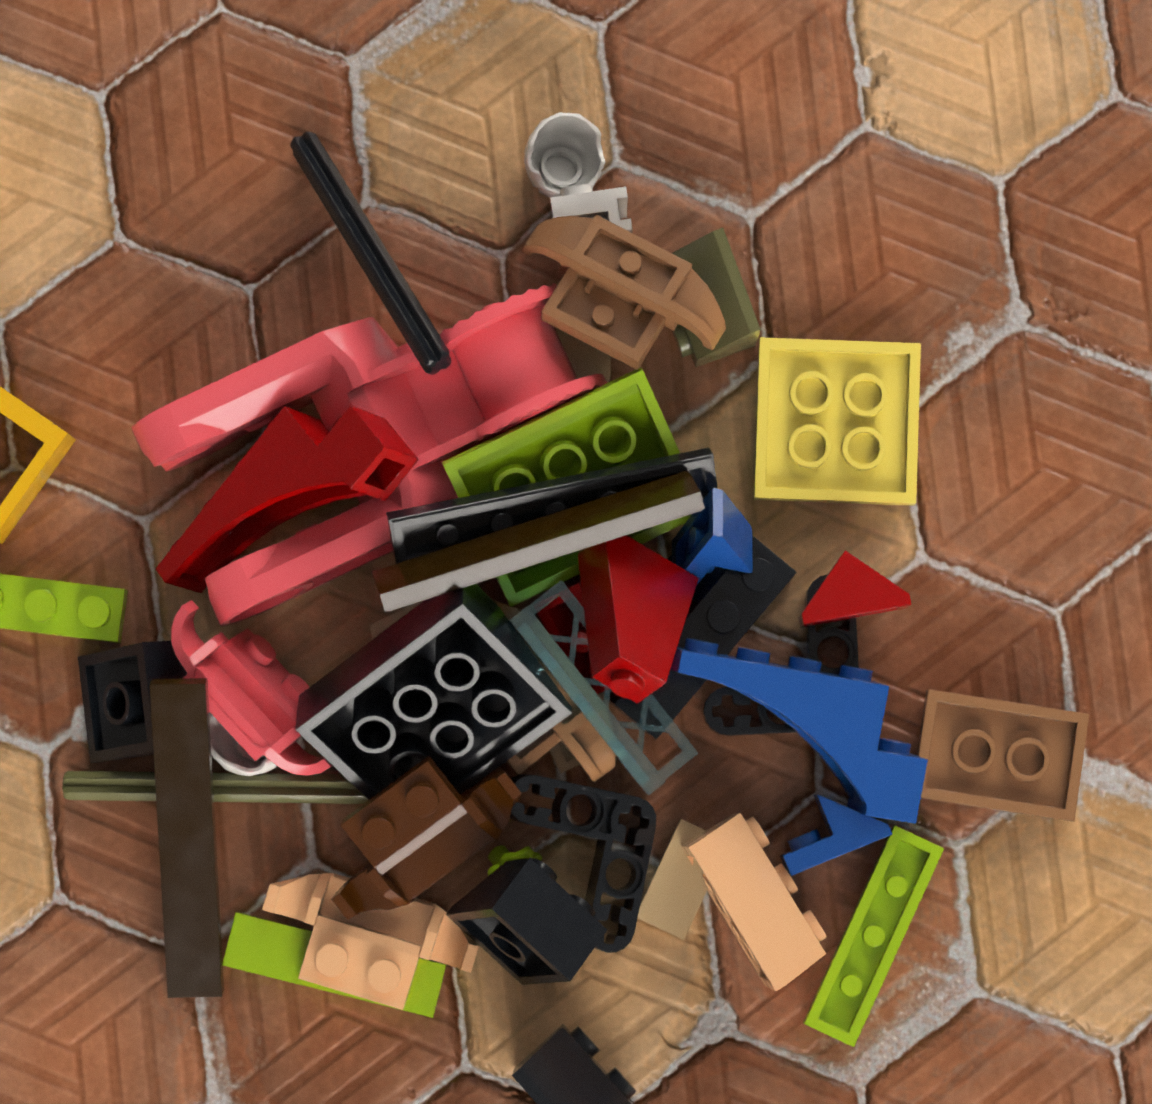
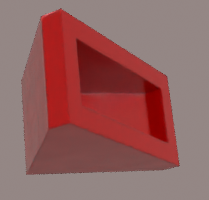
(852, 592)

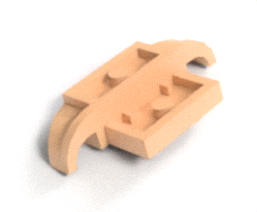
(374, 950)

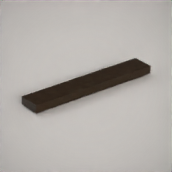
(538, 540)
(187, 837)

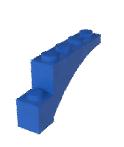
(832, 713)

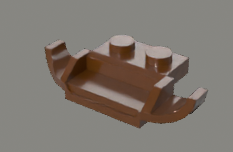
(420, 834)

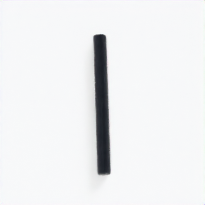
(371, 253)

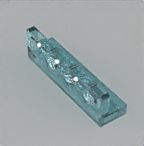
(590, 704)

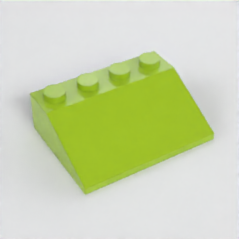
(590, 433)

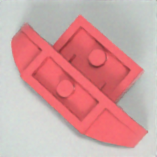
(247, 692)

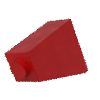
(632, 614)

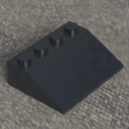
(437, 685)

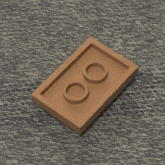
(1002, 754)

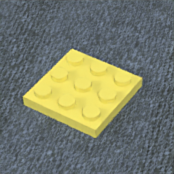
(837, 421)

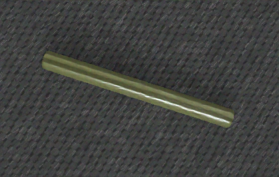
(226, 787)

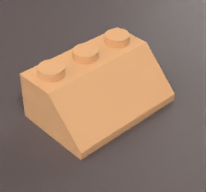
(757, 900)

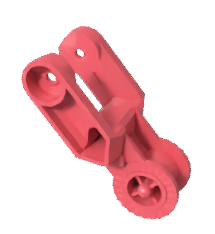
(499, 376)

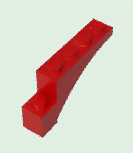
(283, 474)

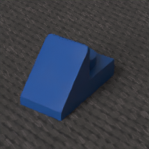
(714, 538)
(847, 833)

